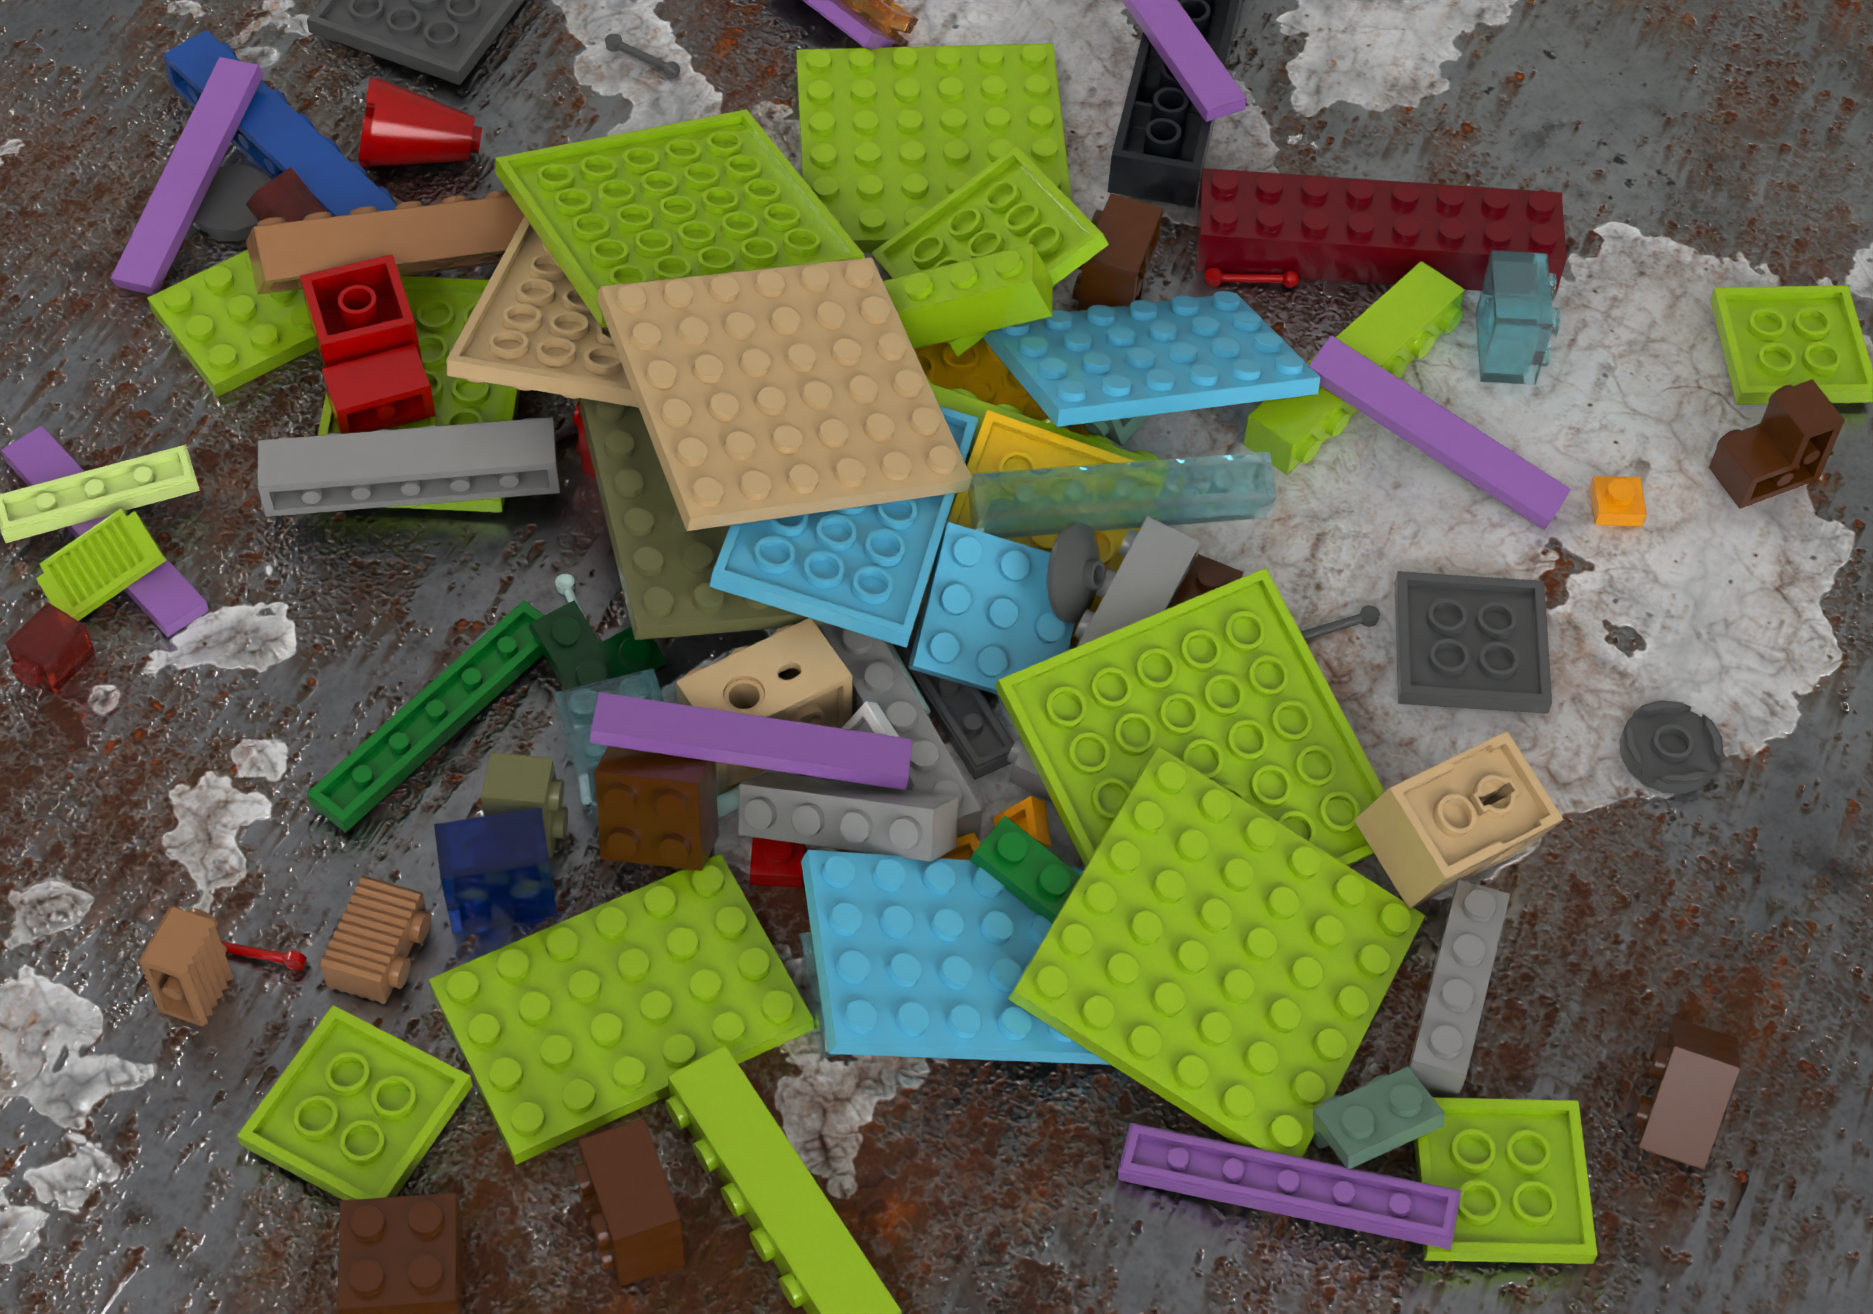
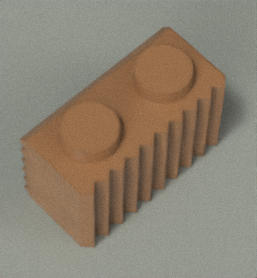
(375, 940)
(186, 965)

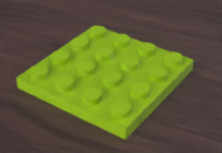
(992, 213)

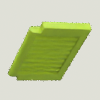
(99, 564)

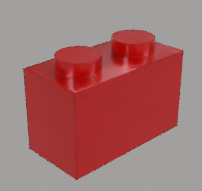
(379, 391)

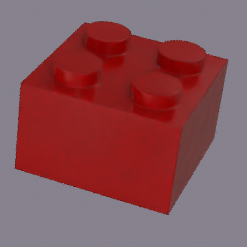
(359, 310)

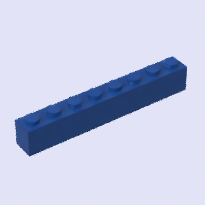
(278, 136)

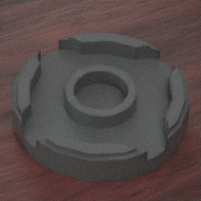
(224, 205)
(1671, 747)

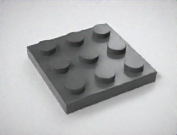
(1472, 642)

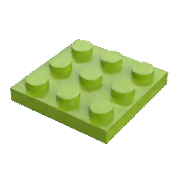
(231, 329)
(1792, 337)
(355, 1109)
(1517, 1179)

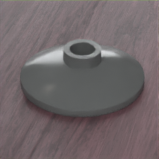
(1074, 572)

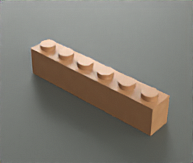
(418, 236)

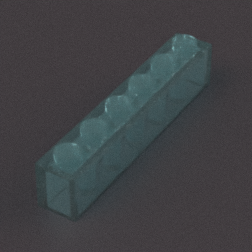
(1122, 494)

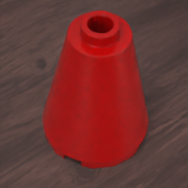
(413, 129)

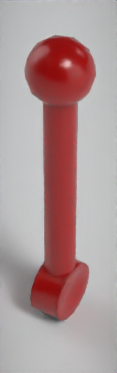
(1214, 277)
(291, 959)

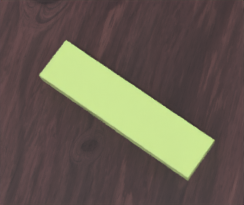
(96, 493)

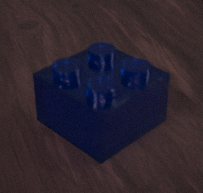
(495, 870)

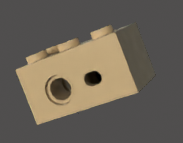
(782, 677)
(1458, 819)

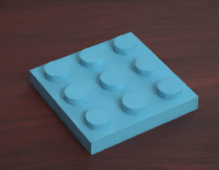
(986, 611)

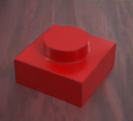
(776, 863)

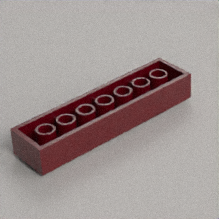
(1368, 227)

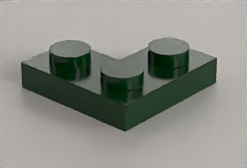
(581, 658)

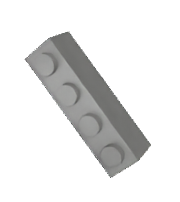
(848, 816)
(1458, 988)

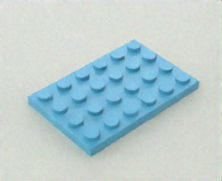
(1151, 359)
(844, 565)
(925, 960)

